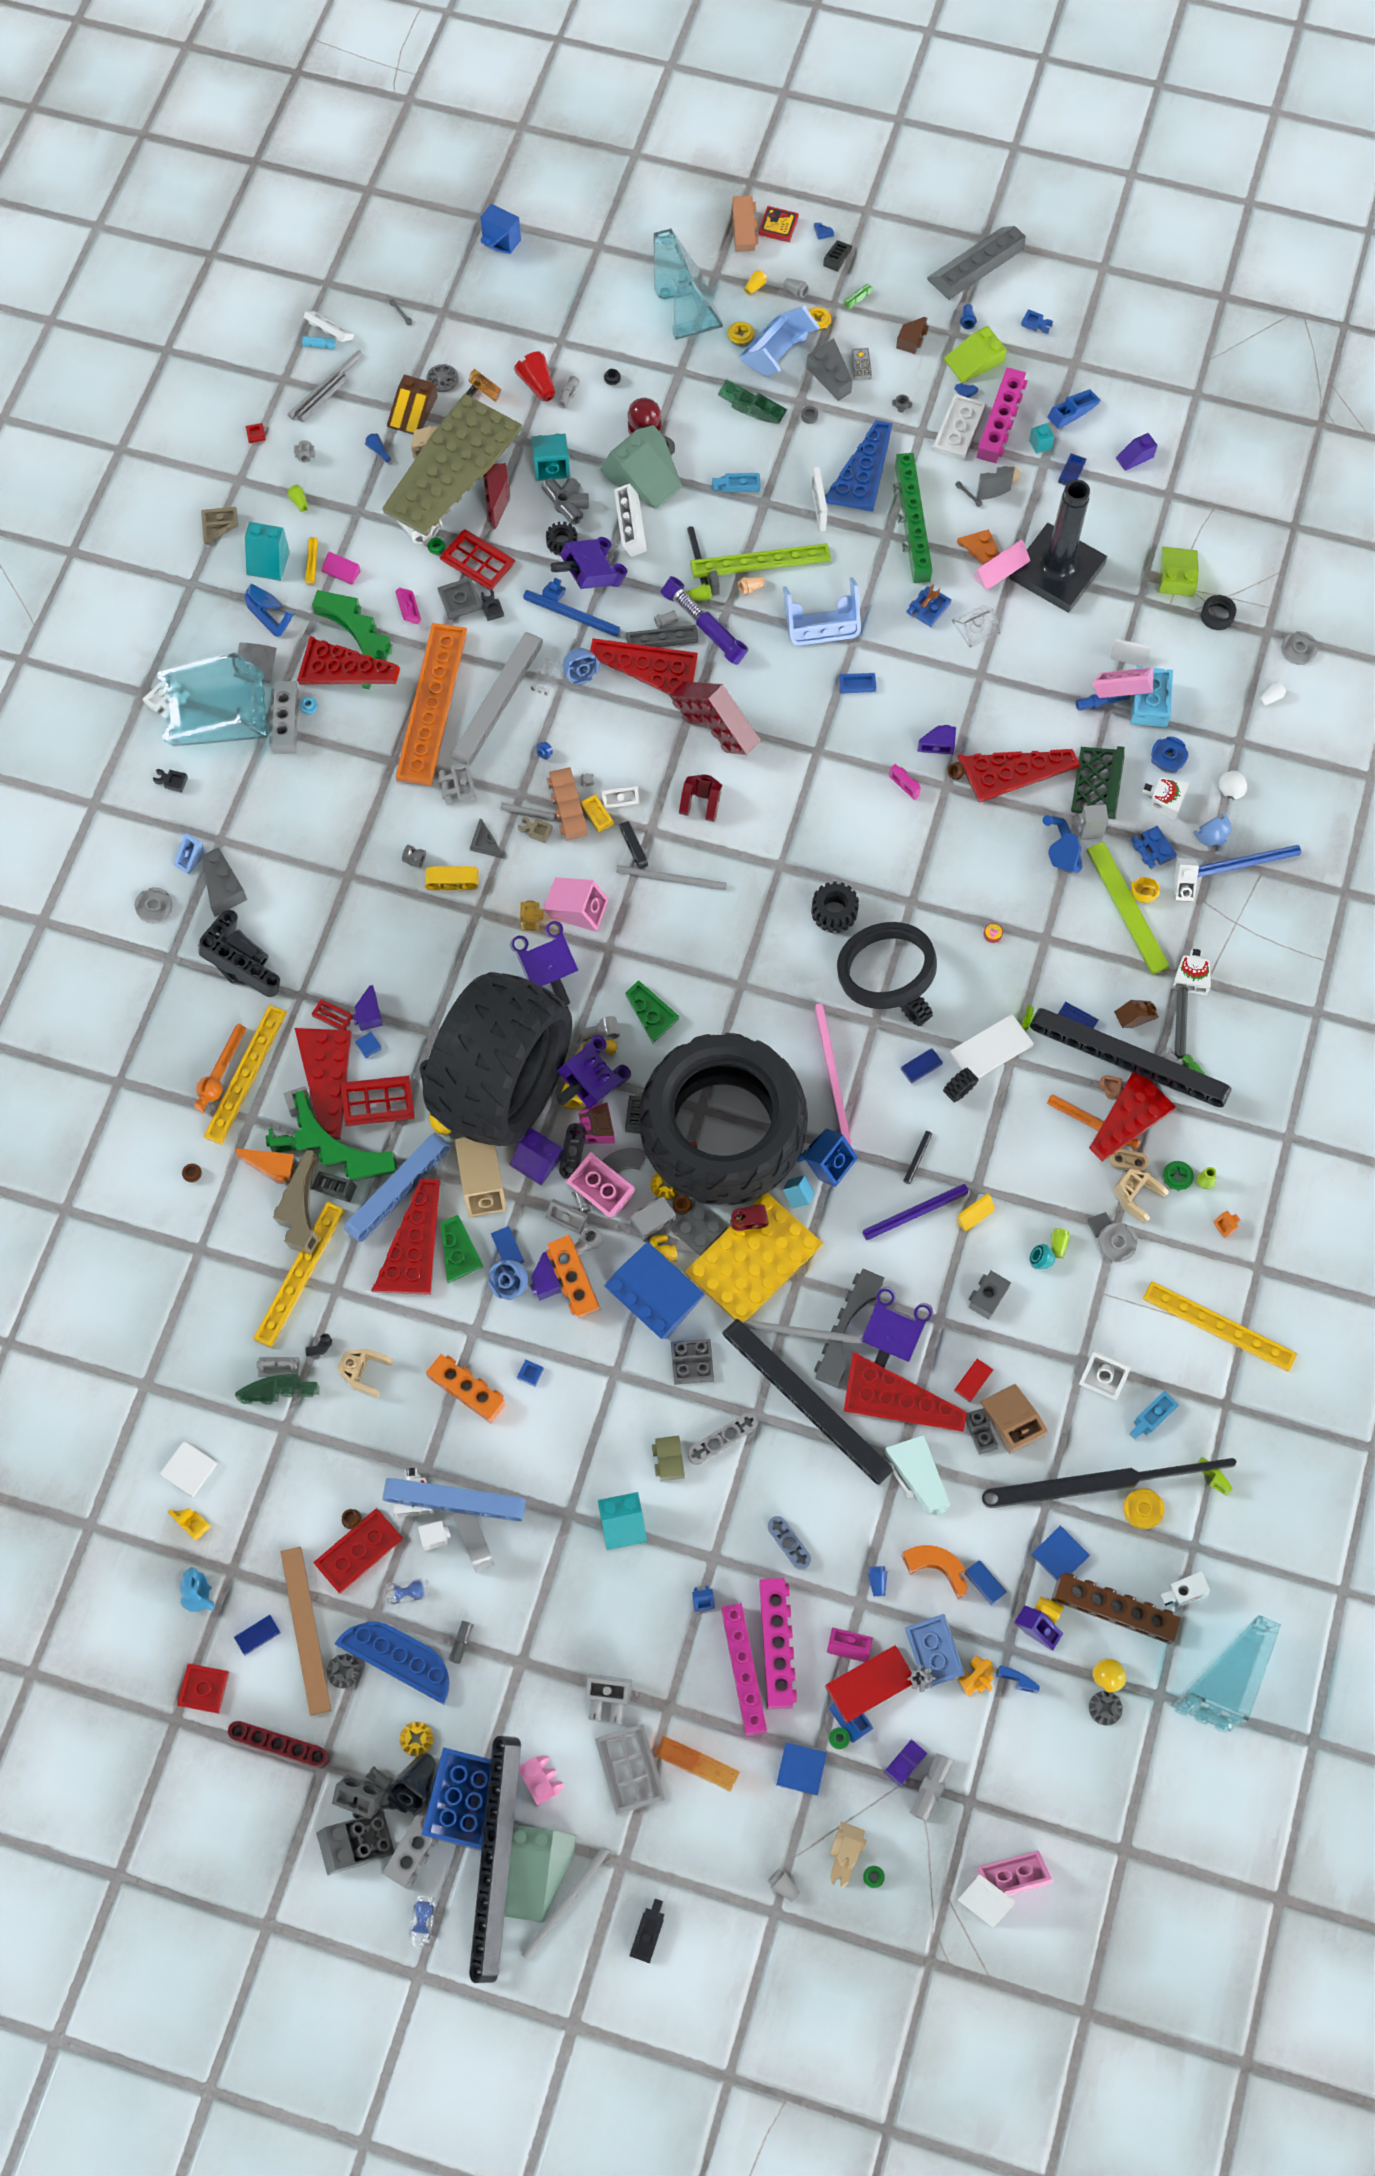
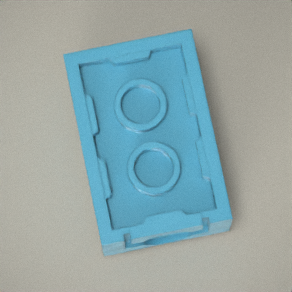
(1154, 707)

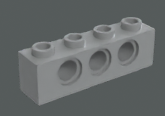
(286, 742)
(406, 1849)

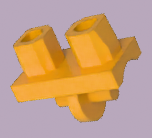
(979, 1679)

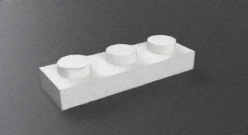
(328, 326)

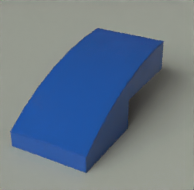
(1024, 1683)

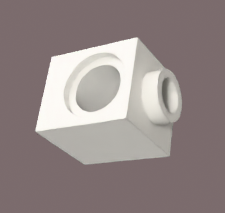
(434, 1535)

